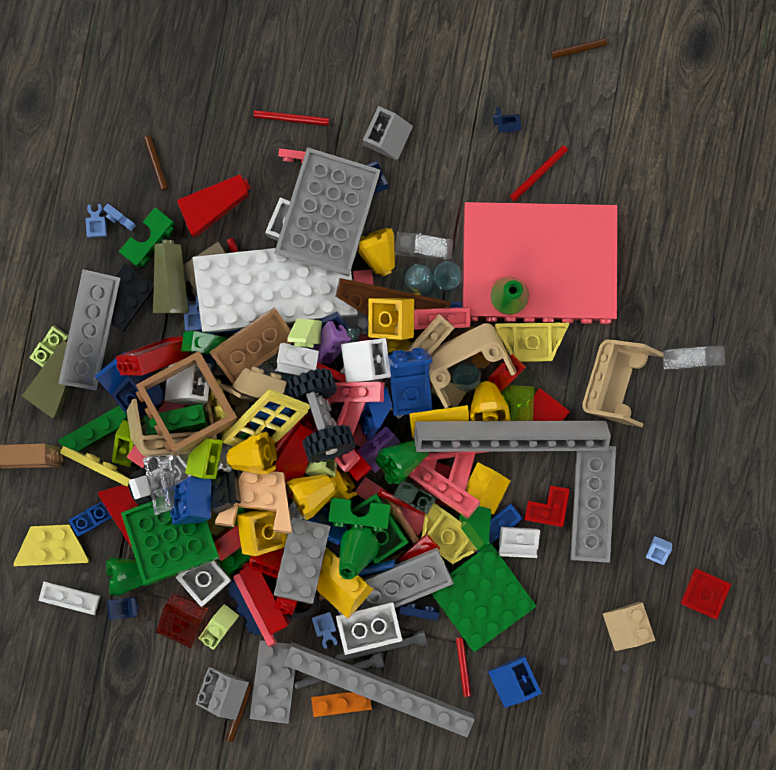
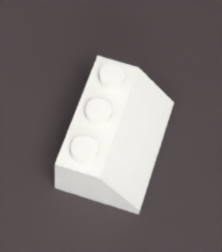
(369, 628)

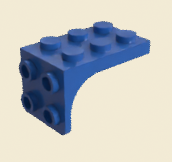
(410, 381)

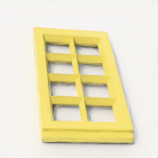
(270, 395)

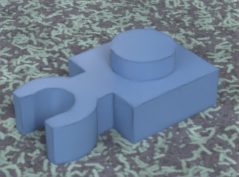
(114, 215)
(96, 225)
(192, 318)
(324, 626)

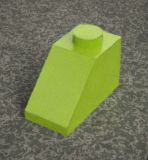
(122, 445)
(204, 459)

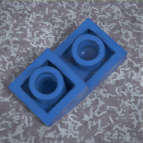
(89, 519)

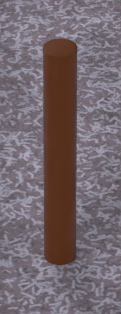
(579, 48)
(155, 162)
(235, 723)

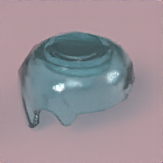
(448, 275)
(419, 279)
(466, 377)

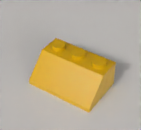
(448, 414)
(341, 593)

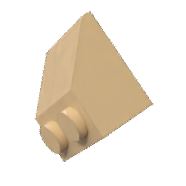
(256, 383)
(628, 626)

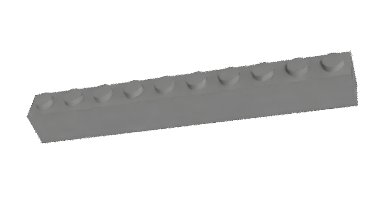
(511, 436)
(379, 689)

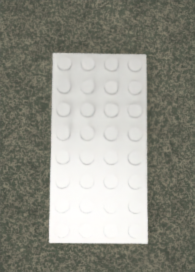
(247, 284)

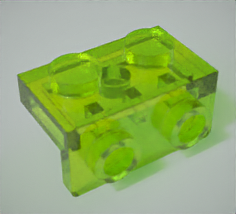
(520, 402)

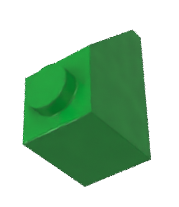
(477, 527)

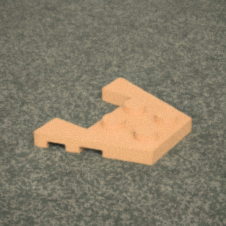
(261, 493)

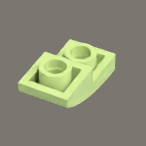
(48, 345)

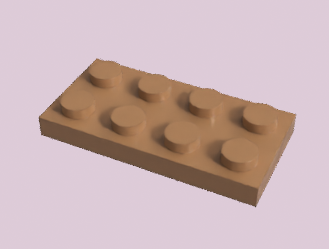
(252, 344)

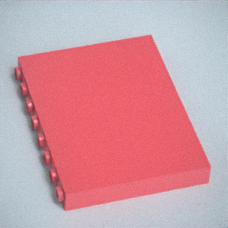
(556, 249)

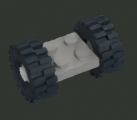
(331, 439)

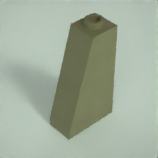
(169, 279)
(45, 388)

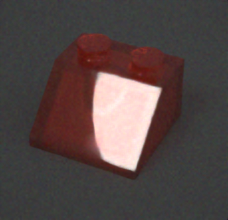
(181, 620)

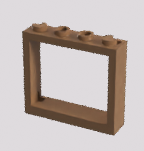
(200, 436)
(30, 456)

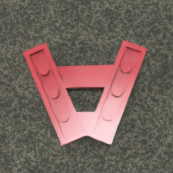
(354, 397)
(452, 490)

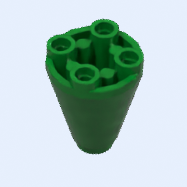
(504, 300)
(399, 461)
(356, 551)
(124, 575)

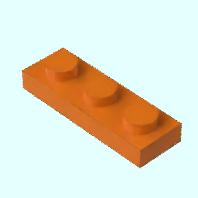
(339, 703)

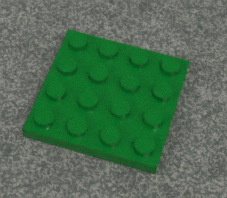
(166, 548)
(483, 598)

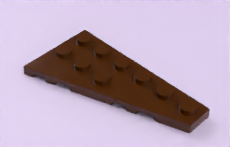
(358, 294)

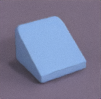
(659, 550)

